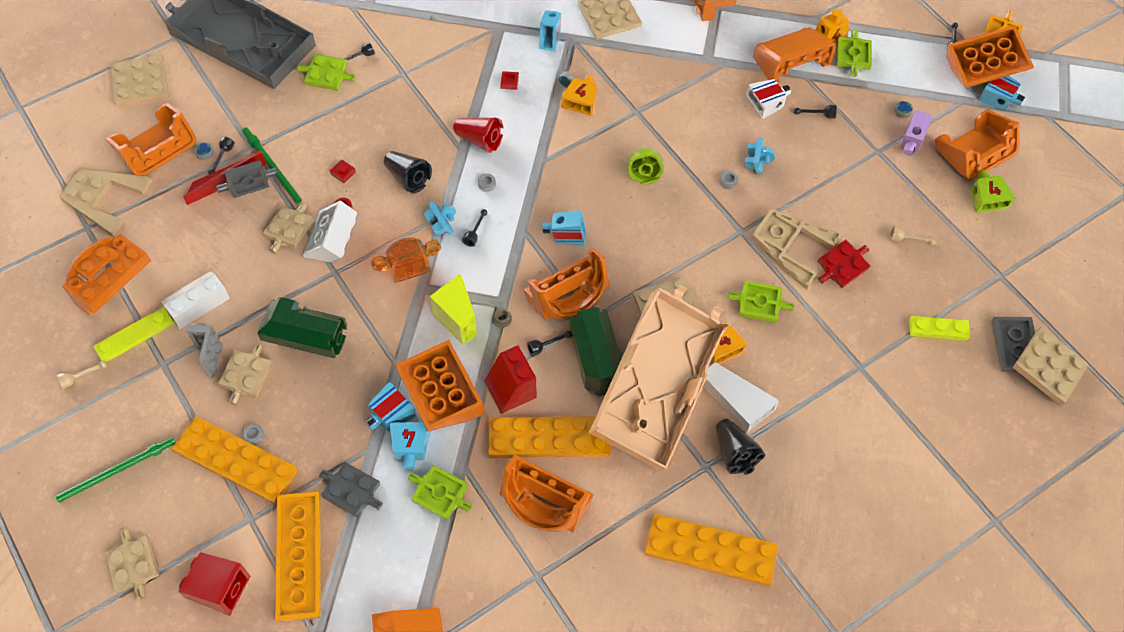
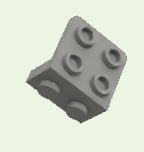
(209, 343)

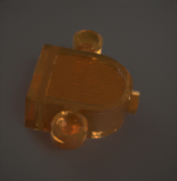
(407, 258)

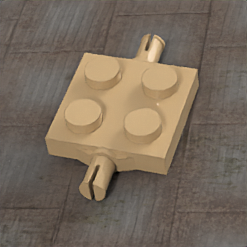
(288, 227)
(245, 374)
(132, 564)

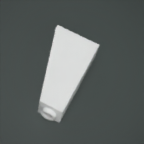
(738, 397)

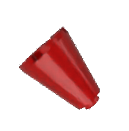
(481, 132)

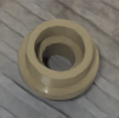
(502, 313)

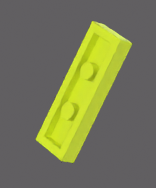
(939, 328)

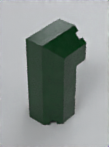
(302, 328)
(595, 348)

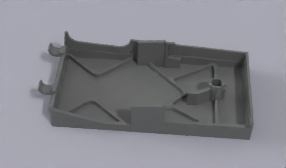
(242, 36)

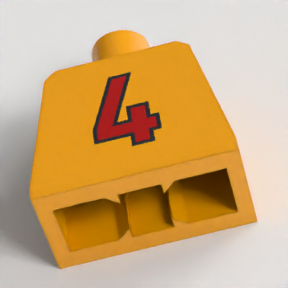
(834, 25)
(580, 95)
(729, 346)

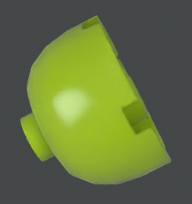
(645, 166)

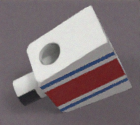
(767, 96)

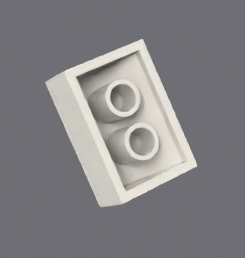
(330, 233)
(195, 299)

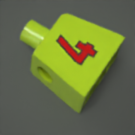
(991, 193)

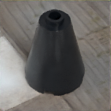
(408, 170)

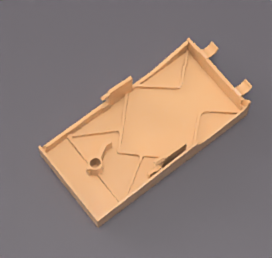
(659, 378)

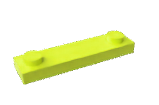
(133, 334)

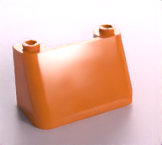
(791, 50)
(156, 144)
(984, 147)

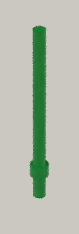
(254, 142)
(154, 450)

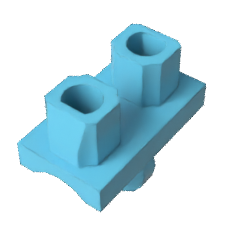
(761, 156)
(442, 215)

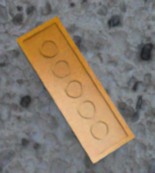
(544, 437)
(235, 459)
(712, 549)
(298, 557)

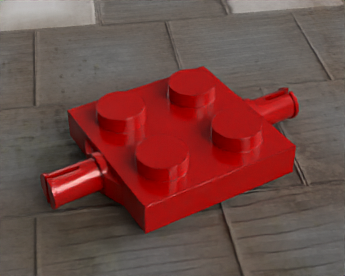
(843, 264)

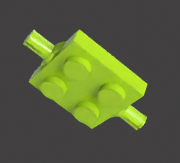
(854, 53)
(326, 72)
(760, 301)
(439, 492)

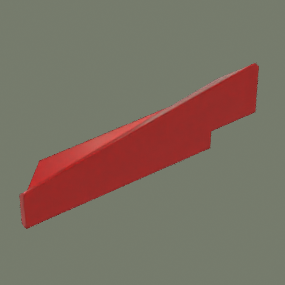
(207, 185)

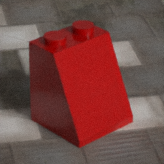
(511, 380)
(214, 582)

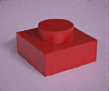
(509, 80)
(342, 171)

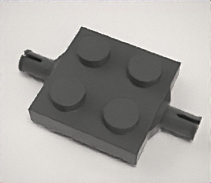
(246, 179)
(350, 489)

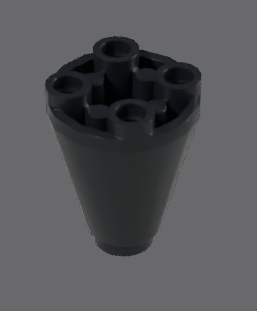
(738, 448)

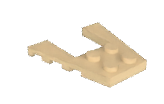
(90, 186)
(778, 233)

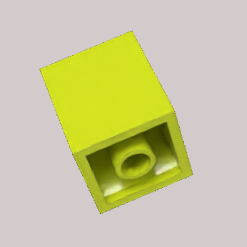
(454, 310)

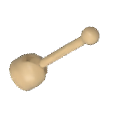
(897, 234)
(66, 379)

